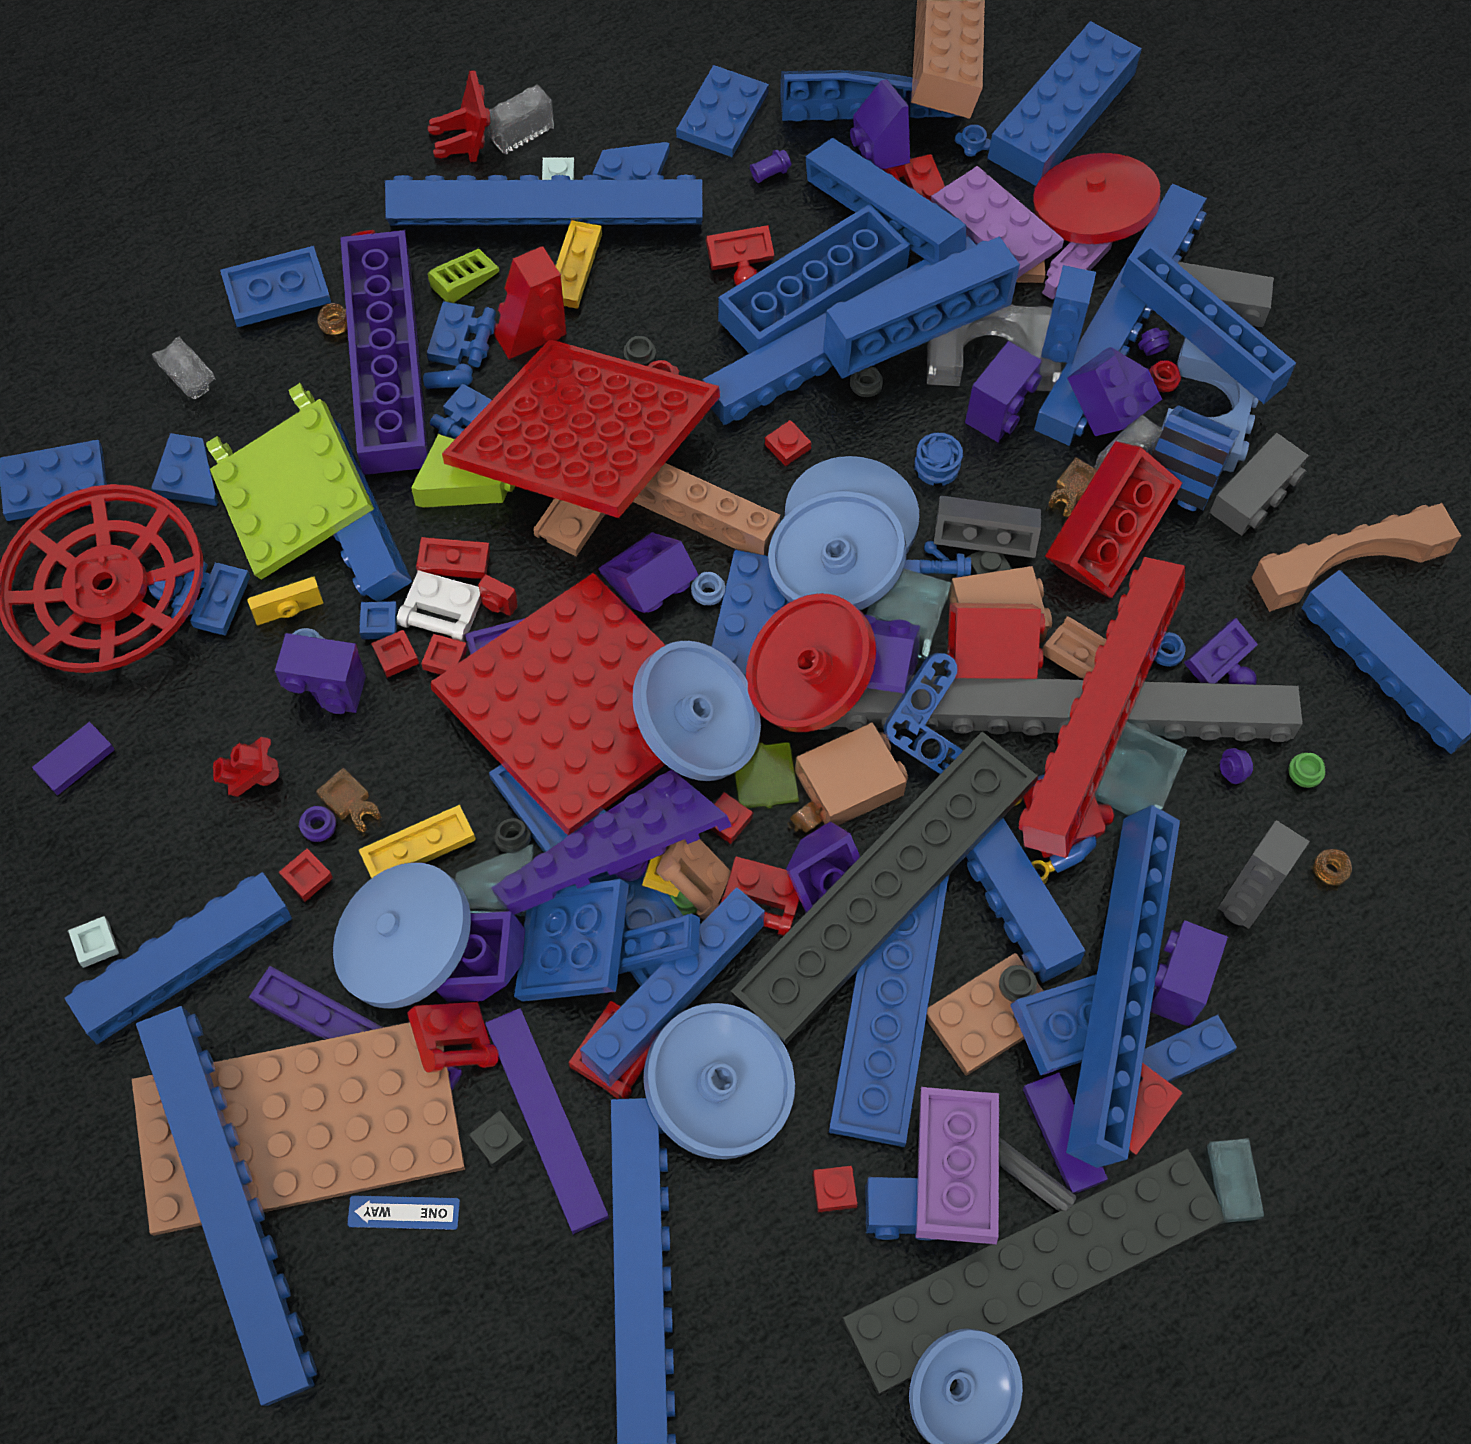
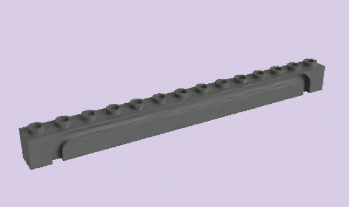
(1046, 705)

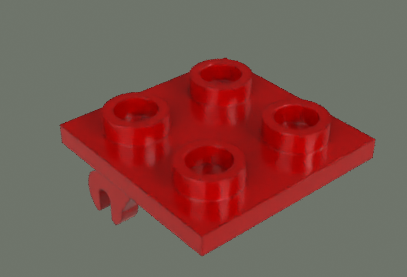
(471, 117)

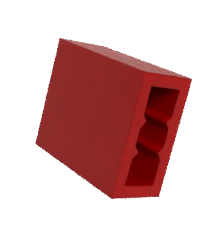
(996, 640)

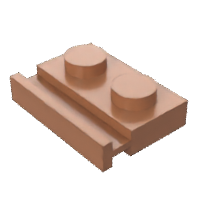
(567, 525)
(1073, 647)

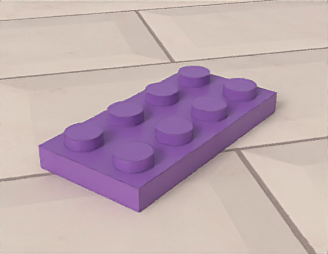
(994, 212)
(958, 1166)

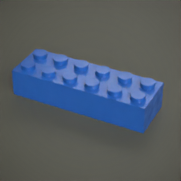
(1064, 103)
(813, 279)
(920, 306)

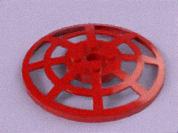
(93, 566)

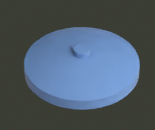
(860, 476)
(838, 547)
(696, 711)
(401, 935)
(719, 1081)

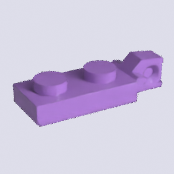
(1074, 255)

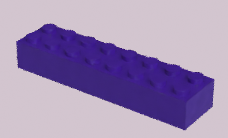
(384, 353)

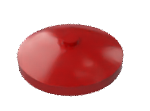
(1097, 198)
(811, 662)

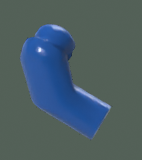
(449, 378)

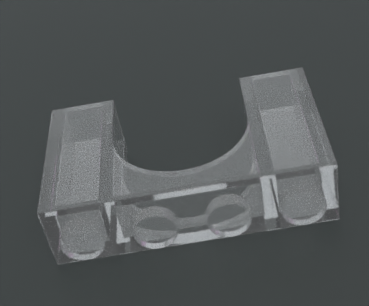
(1019, 324)

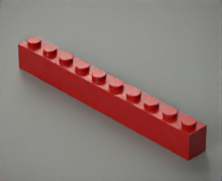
(1103, 708)

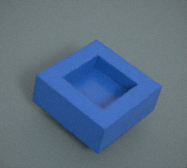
(378, 619)

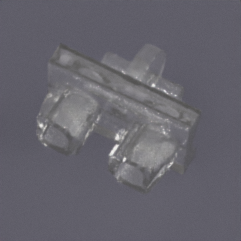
(184, 368)

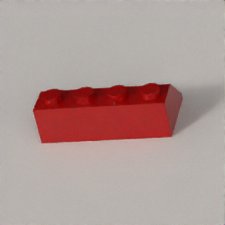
(1114, 518)

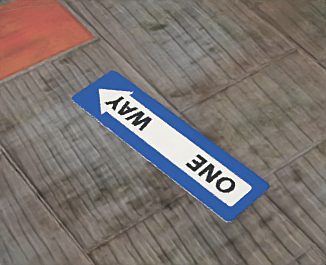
(403, 1212)

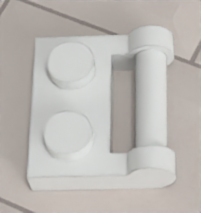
(443, 598)

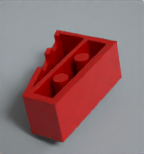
(532, 304)

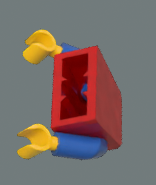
(1091, 828)

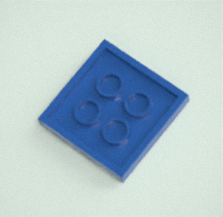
(573, 942)

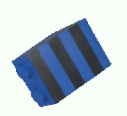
(1195, 453)

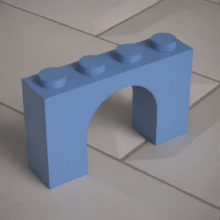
(1198, 366)

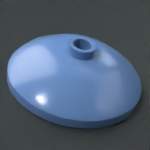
(984, 1395)

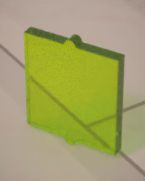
(767, 777)

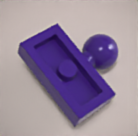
(1222, 655)

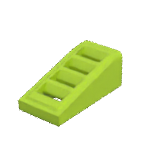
(461, 286)

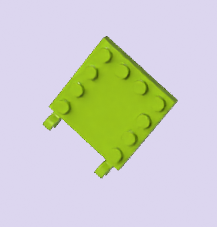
(289, 486)

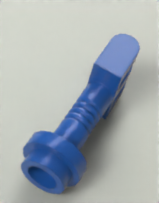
(960, 566)

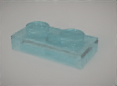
(1235, 1180)

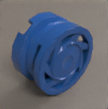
(939, 459)

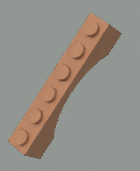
(1413, 536)

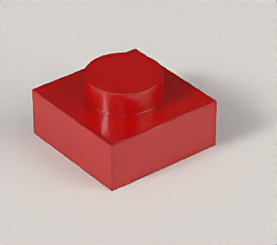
(787, 443)
(497, 595)
(395, 653)
(443, 654)
(738, 816)
(305, 875)
(834, 1188)

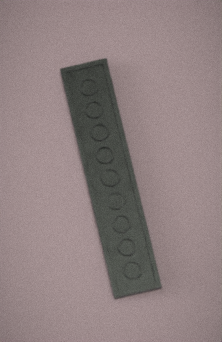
(884, 887)
(1036, 1267)

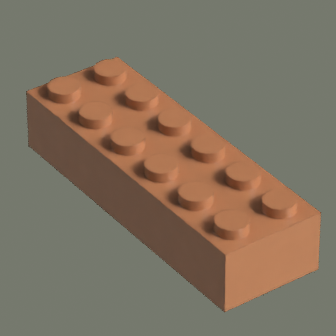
(948, 55)

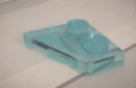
(479, 879)

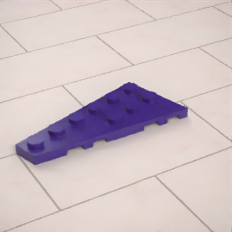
(614, 841)

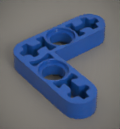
(917, 718)

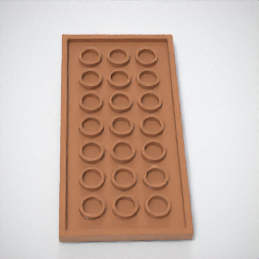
(313, 1124)

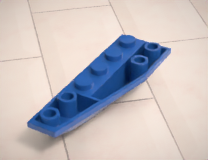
(840, 94)

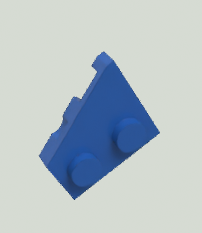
(633, 161)
(185, 471)

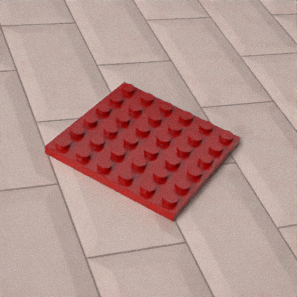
(582, 427)
(560, 702)

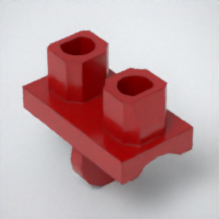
(246, 767)

